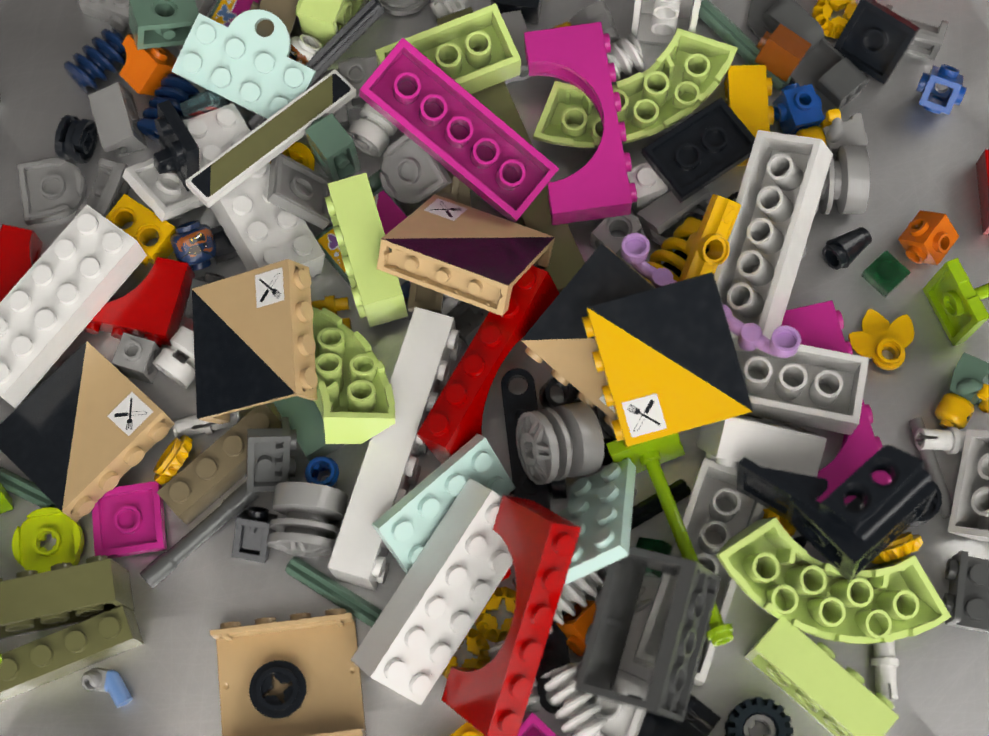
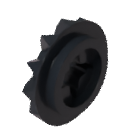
(263, 683)

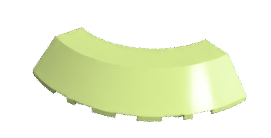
(649, 100)
(351, 383)
(872, 608)

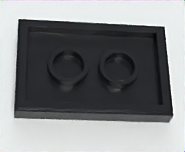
(700, 149)

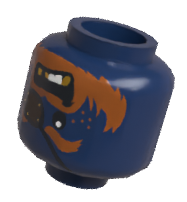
(194, 244)

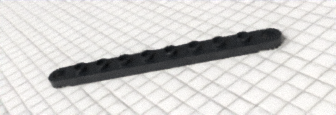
(556, 649)

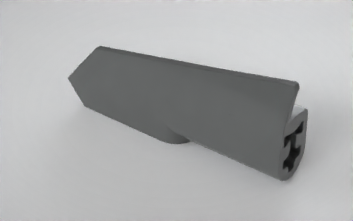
(823, 66)

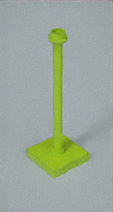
(957, 302)
(649, 457)

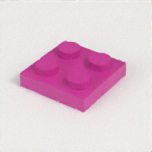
(129, 521)

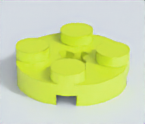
(35, 529)

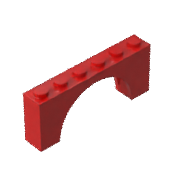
(147, 311)
(461, 405)
(541, 552)

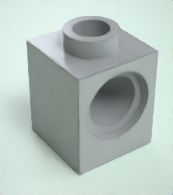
(601, 234)
(135, 358)

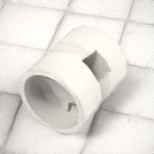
(371, 132)
(181, 344)

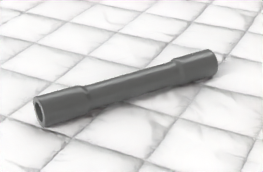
(169, 560)

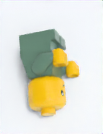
(967, 388)

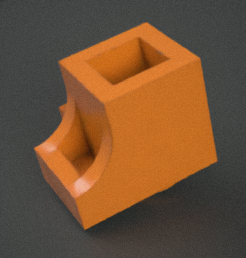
(145, 67)

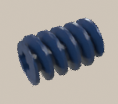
(97, 59)
(173, 89)

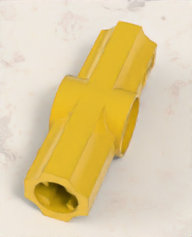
(716, 229)

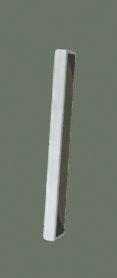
(269, 139)

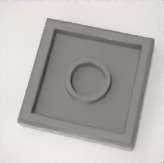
(299, 190)

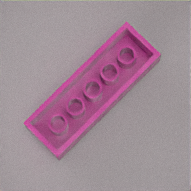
(457, 130)

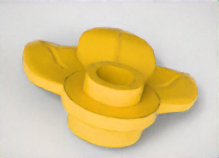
(882, 335)

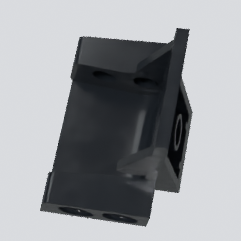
(843, 533)

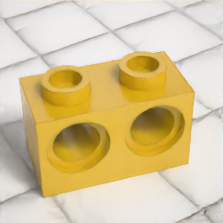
(144, 227)

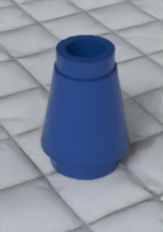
(321, 467)

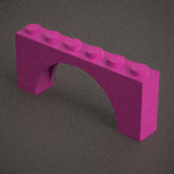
(580, 58)
(822, 328)

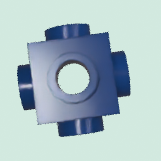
(941, 100)
(797, 108)

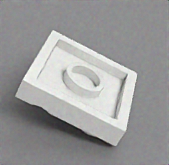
(161, 192)
(621, 718)

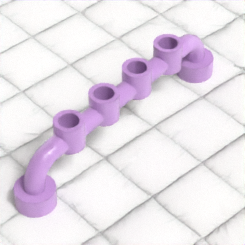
(784, 339)

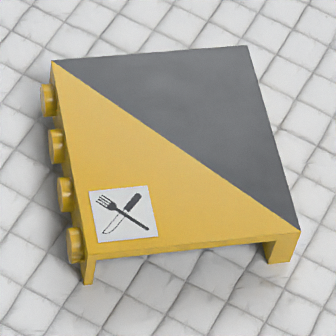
(667, 360)

